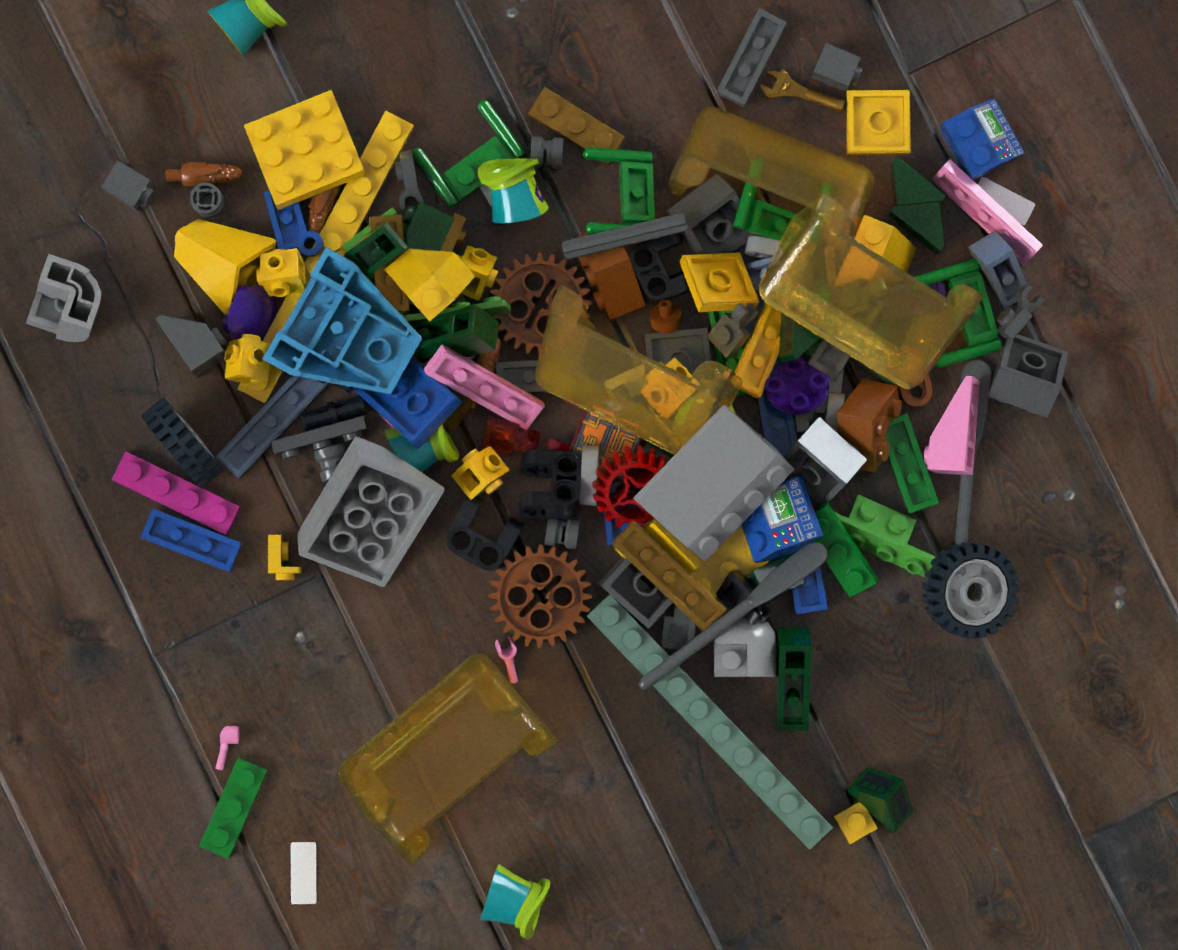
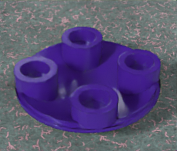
(250, 312)
(796, 387)

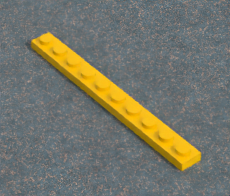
(343, 222)

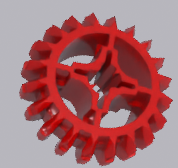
(624, 494)

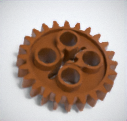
(514, 291)
(560, 617)

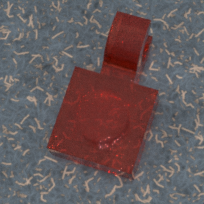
(504, 437)

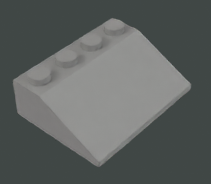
(714, 483)
(368, 513)

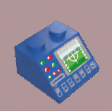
(981, 139)
(782, 522)

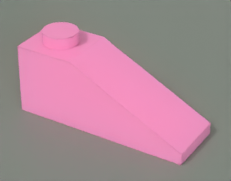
(954, 438)

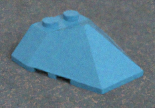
(344, 331)

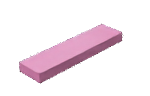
(985, 210)
(484, 387)

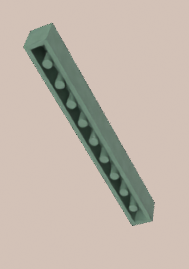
(711, 724)

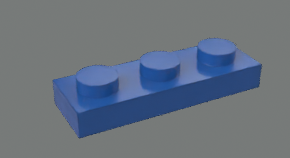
(191, 540)

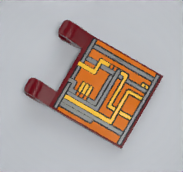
(597, 432)

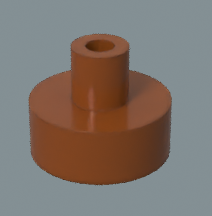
(666, 317)

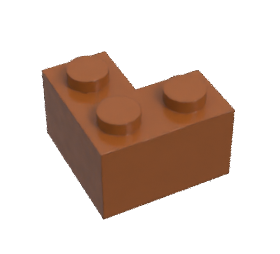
(614, 280)
(866, 418)

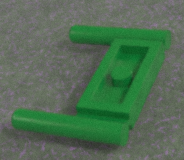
(463, 177)
(635, 186)
(760, 217)
(980, 330)

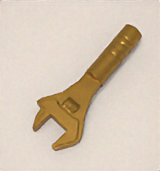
(789, 88)

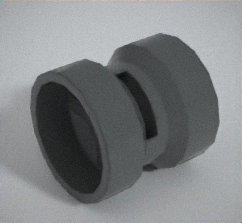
(554, 151)
(211, 204)
(329, 460)
(555, 529)

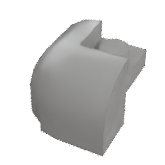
(65, 300)
(746, 650)

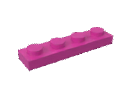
(176, 493)

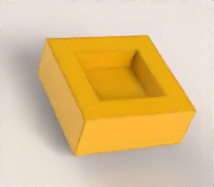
(855, 822)

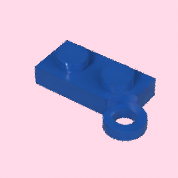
(291, 228)

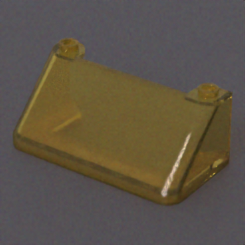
(770, 162)
(862, 298)
(626, 384)
(441, 752)

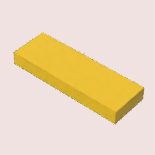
(760, 351)

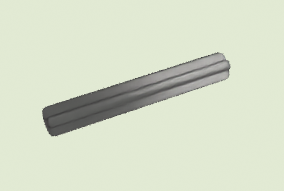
(624, 236)

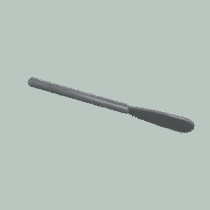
(983, 372)
(782, 578)

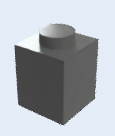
(837, 68)
(128, 186)

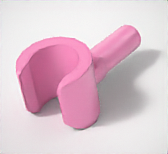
(508, 654)
(228, 736)

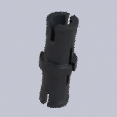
(333, 413)

